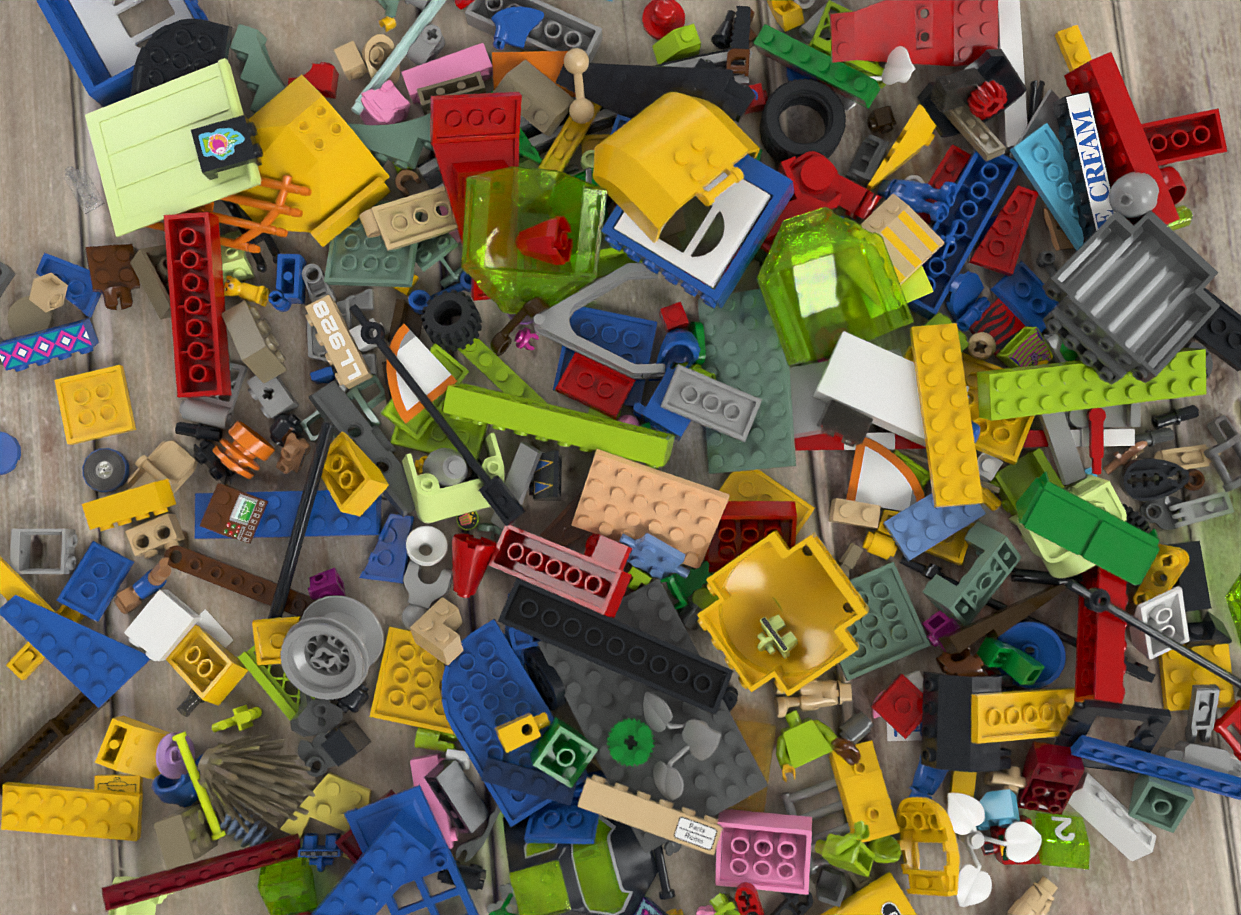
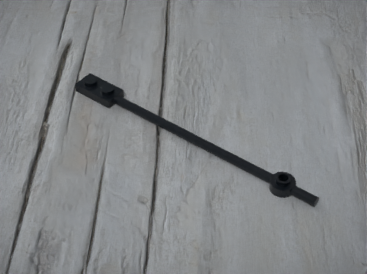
(494, 489)
(1091, 601)
(1136, 670)

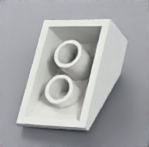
(1164, 614)

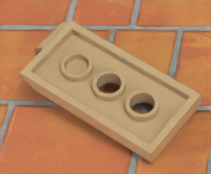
(397, 219)

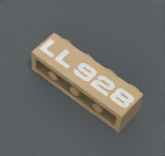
(338, 342)

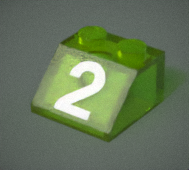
(1063, 841)

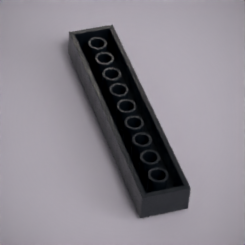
(616, 646)

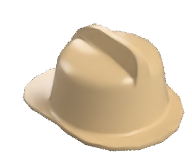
(375, 54)

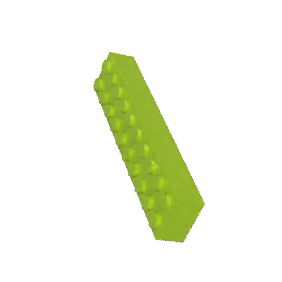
(1077, 387)
(558, 423)

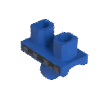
(312, 849)

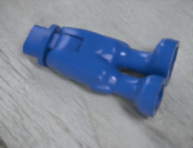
(916, 193)
(926, 781)

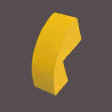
(787, 13)

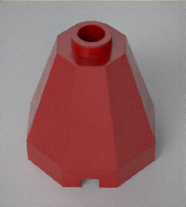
(547, 241)

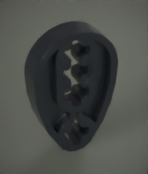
(1148, 467)
(545, 678)

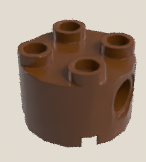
(961, 664)

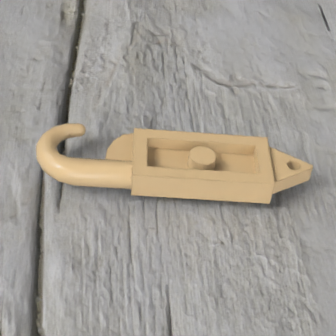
(1186, 457)

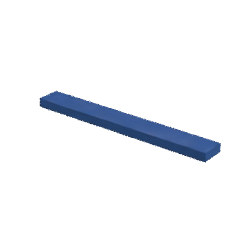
(1157, 766)

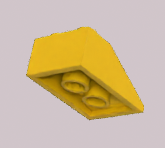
(351, 476)
(206, 665)

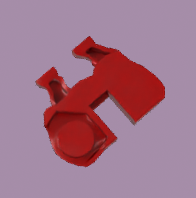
(814, 187)

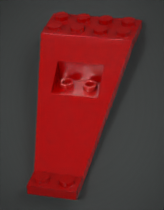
(472, 138)

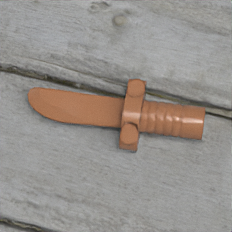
(1122, 459)

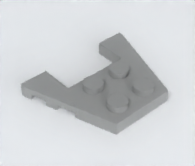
(365, 302)

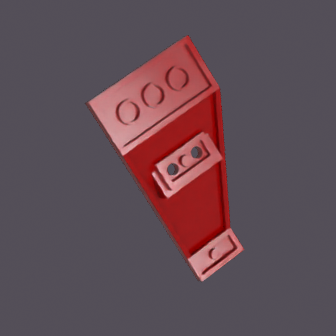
(955, 30)

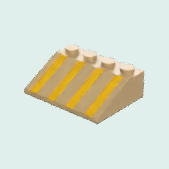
(905, 236)

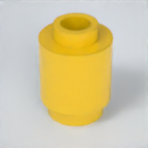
(879, 545)

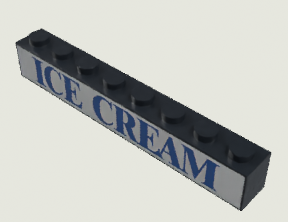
(1084, 160)

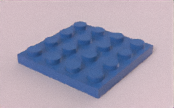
(618, 333)

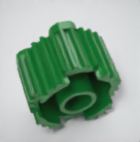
(619, 750)

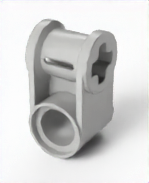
(426, 46)
(317, 288)

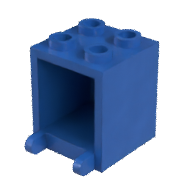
(661, 418)

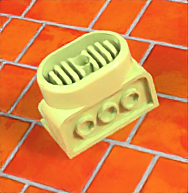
(1058, 560)

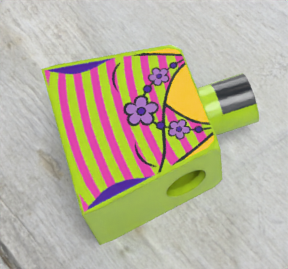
(1026, 349)

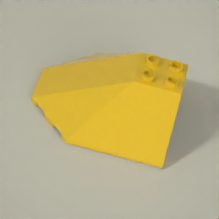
(317, 148)

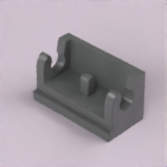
(867, 160)

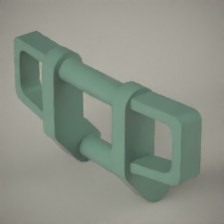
(355, 392)

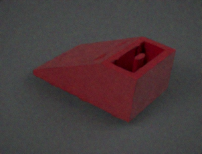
(1050, 778)

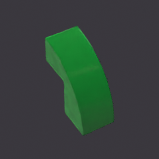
(1011, 659)

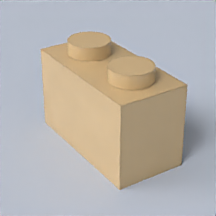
(854, 513)

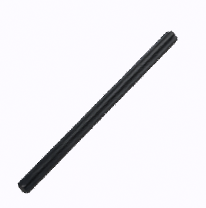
(301, 520)

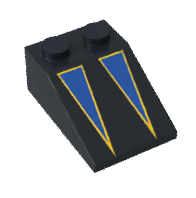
(547, 477)

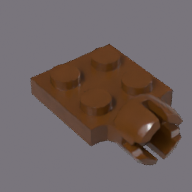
(113, 273)

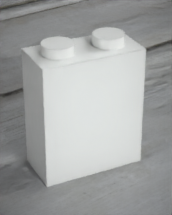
(162, 625)

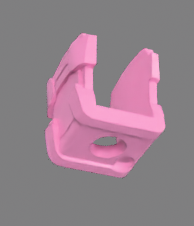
(384, 105)

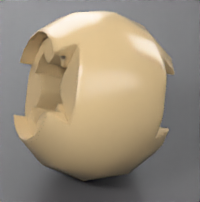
(983, 338)

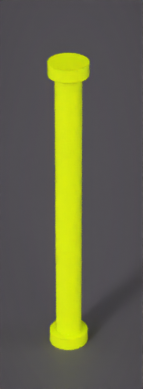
(201, 791)

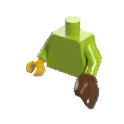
(807, 741)

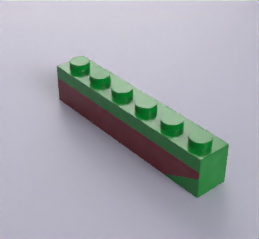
(817, 66)

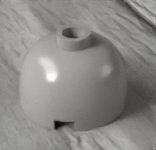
(1134, 194)

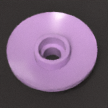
(169, 757)

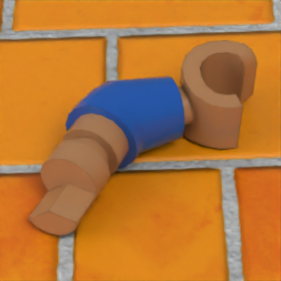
(148, 584)

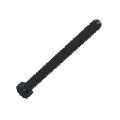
(666, 892)

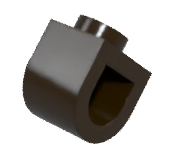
(881, 120)

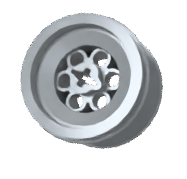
(335, 663)

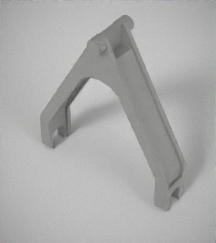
(556, 323)

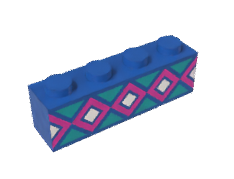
(48, 344)

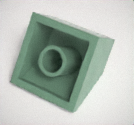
(1159, 802)

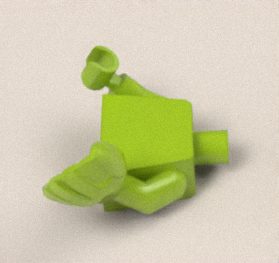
(853, 855)

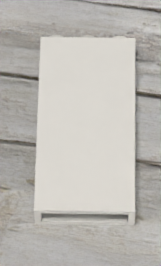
(874, 385)

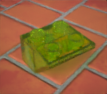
(288, 887)

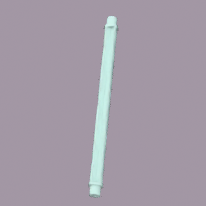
(400, 51)

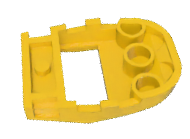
(927, 821)

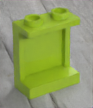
(1016, 478)

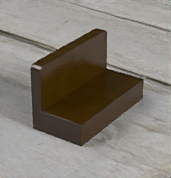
(405, 315)

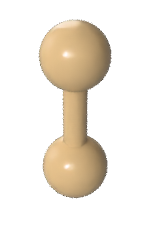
(577, 62)

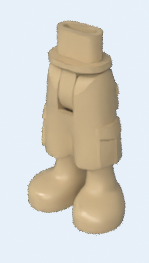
(813, 696)
(1035, 900)

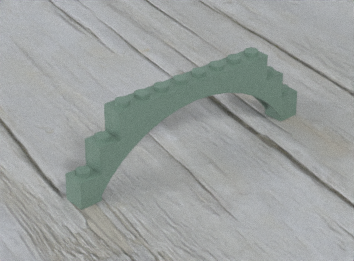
(392, 142)

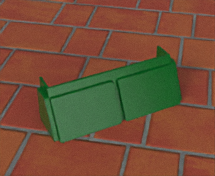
(1087, 530)

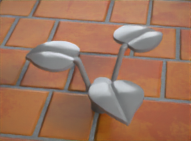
(697, 734)

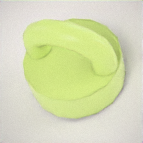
(587, 159)

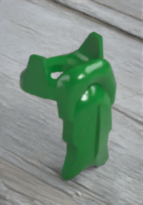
(683, 588)

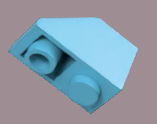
(999, 809)

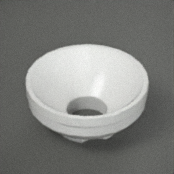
(430, 537)

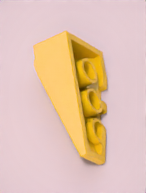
(909, 142)

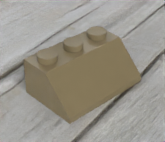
(542, 100)
(152, 271)

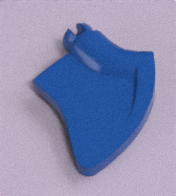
(514, 26)

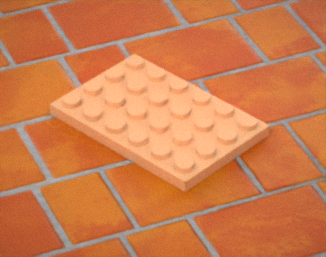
(641, 500)

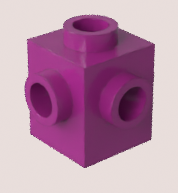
(326, 584)
(938, 626)

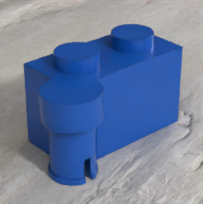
(289, 282)

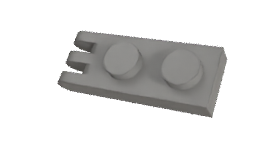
(1202, 509)

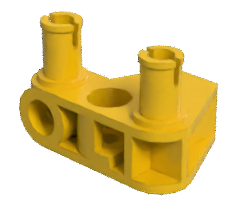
(1170, 562)

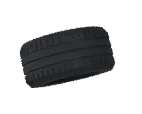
(803, 93)

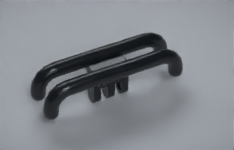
(261, 265)

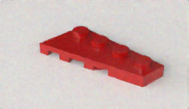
(1005, 237)

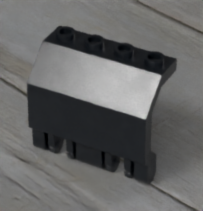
(948, 723)

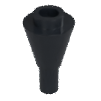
(722, 36)

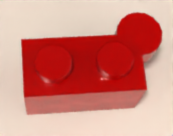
(856, 199)

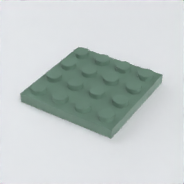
(366, 262)
(888, 629)

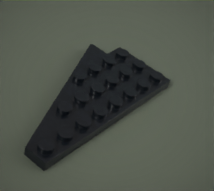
(633, 88)

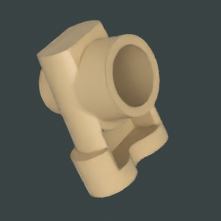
(1007, 778)

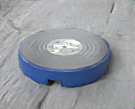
(105, 470)

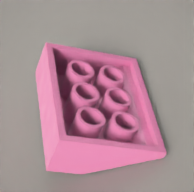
(764, 851)

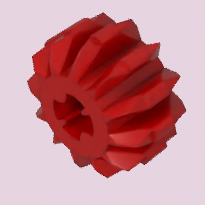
(987, 99)

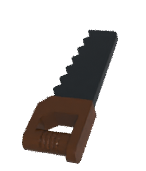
(740, 41)

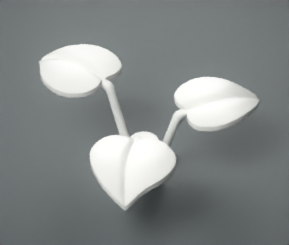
(896, 70)
(1021, 844)

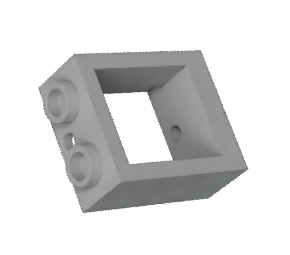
(21, 551)

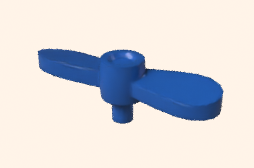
(949, 239)

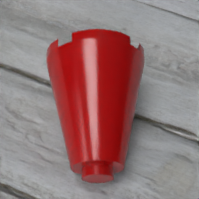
(470, 562)

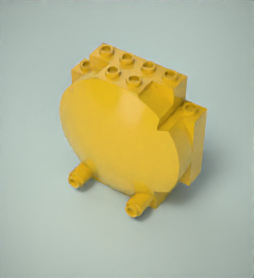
(815, 606)

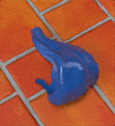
(678, 347)
(176, 791)

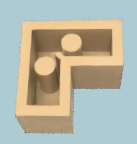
(437, 630)

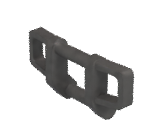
(1224, 443)

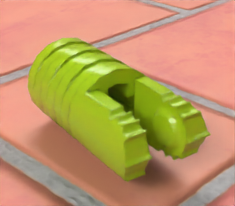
(431, 739)

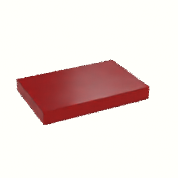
(595, 385)

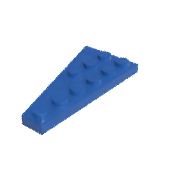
(82, 655)

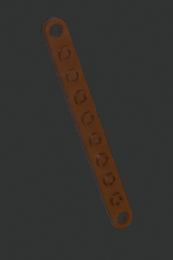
(236, 579)

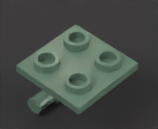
(435, 249)

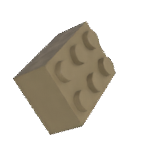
(254, 341)
(184, 836)

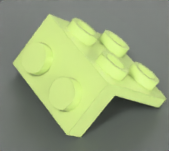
(234, 261)

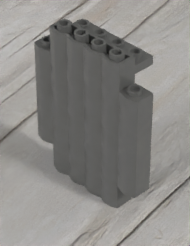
(1130, 298)

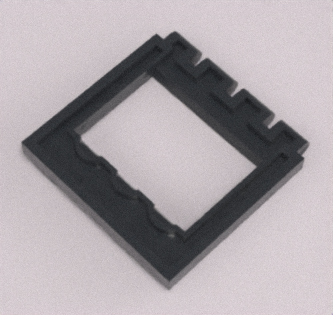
(1084, 713)

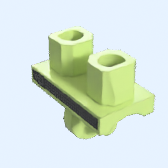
(783, 644)

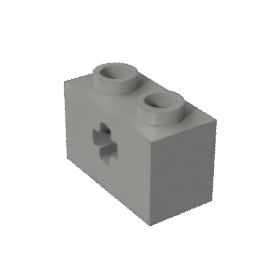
(282, 399)

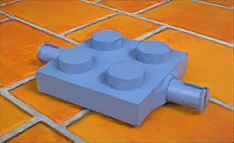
(655, 556)

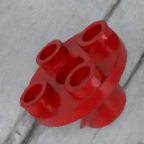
(662, 17)

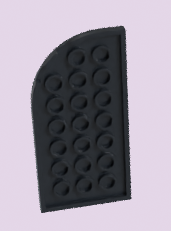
(179, 51)

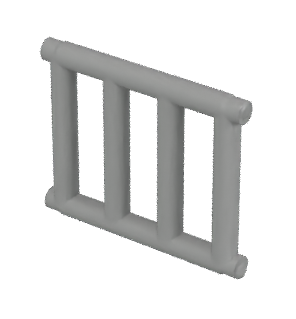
(789, 799)

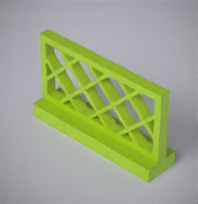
(865, 67)
(271, 685)

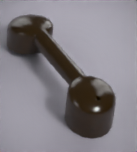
(501, 340)

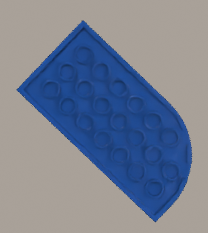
(483, 691)

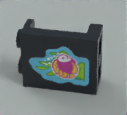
(226, 145)

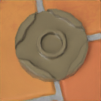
(26, 317)

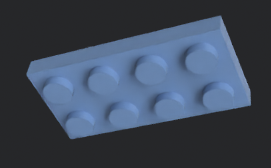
(924, 526)

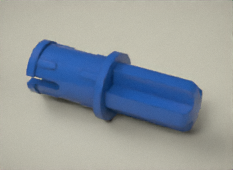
(972, 314)

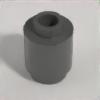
(856, 728)

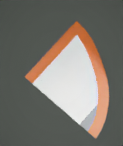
(422, 366)
(882, 478)

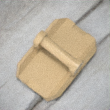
(165, 462)

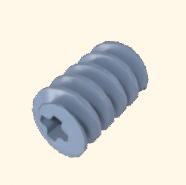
(255, 835)

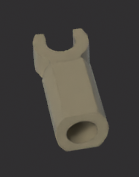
(850, 558)

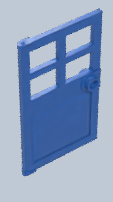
(371, 819)

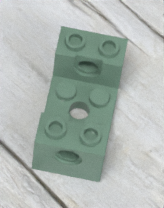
(990, 569)

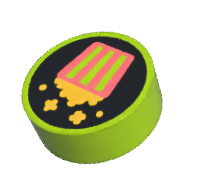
(468, 521)

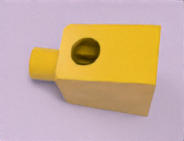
(511, 734)

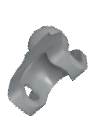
(423, 595)

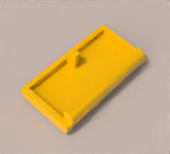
(864, 793)

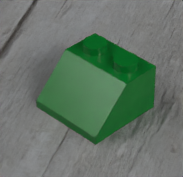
(563, 752)

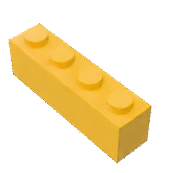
(130, 503)

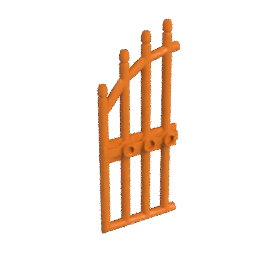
(255, 227)

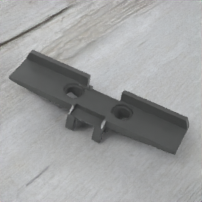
(340, 411)

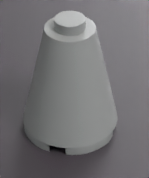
(446, 466)

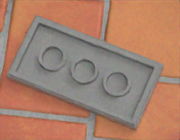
(711, 403)

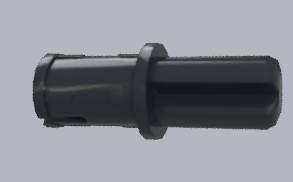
(1175, 416)
(199, 431)

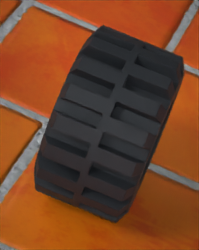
(448, 306)

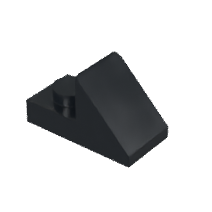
(1208, 632)

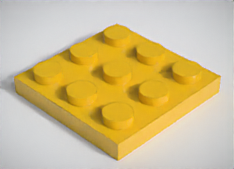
(95, 404)
(1180, 674)

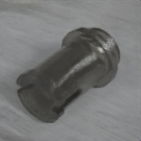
(189, 703)

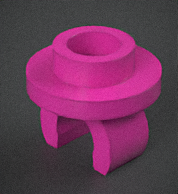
(522, 339)

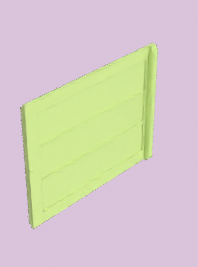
(150, 153)

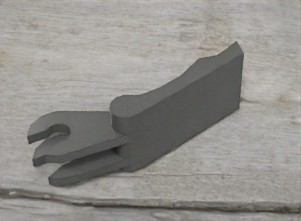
(477, 842)

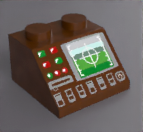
(233, 513)

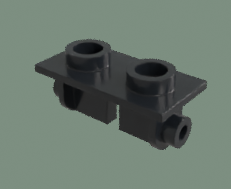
(206, 456)
(471, 875)

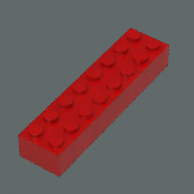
(1119, 128)
(197, 305)

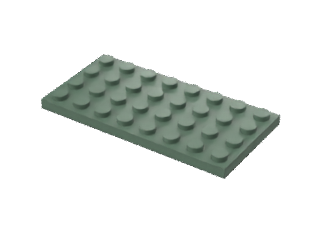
(749, 357)

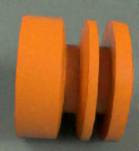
(243, 450)

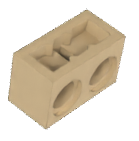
(154, 531)

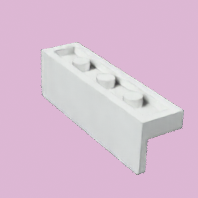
(1111, 819)

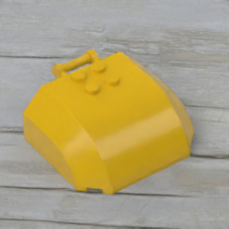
(669, 158)

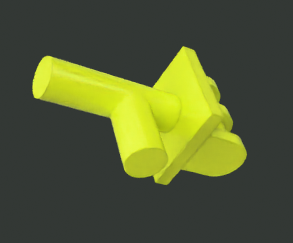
(242, 718)

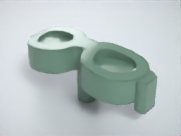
(488, 527)

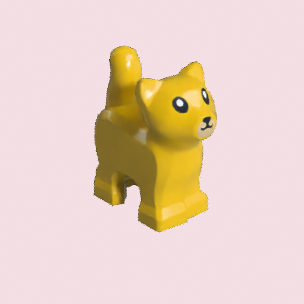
(246, 291)

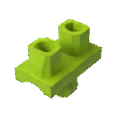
(723, 906)

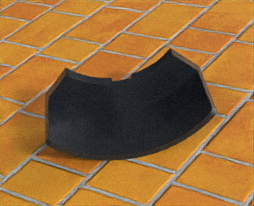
(992, 66)

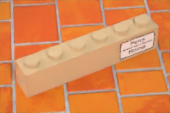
(649, 815)

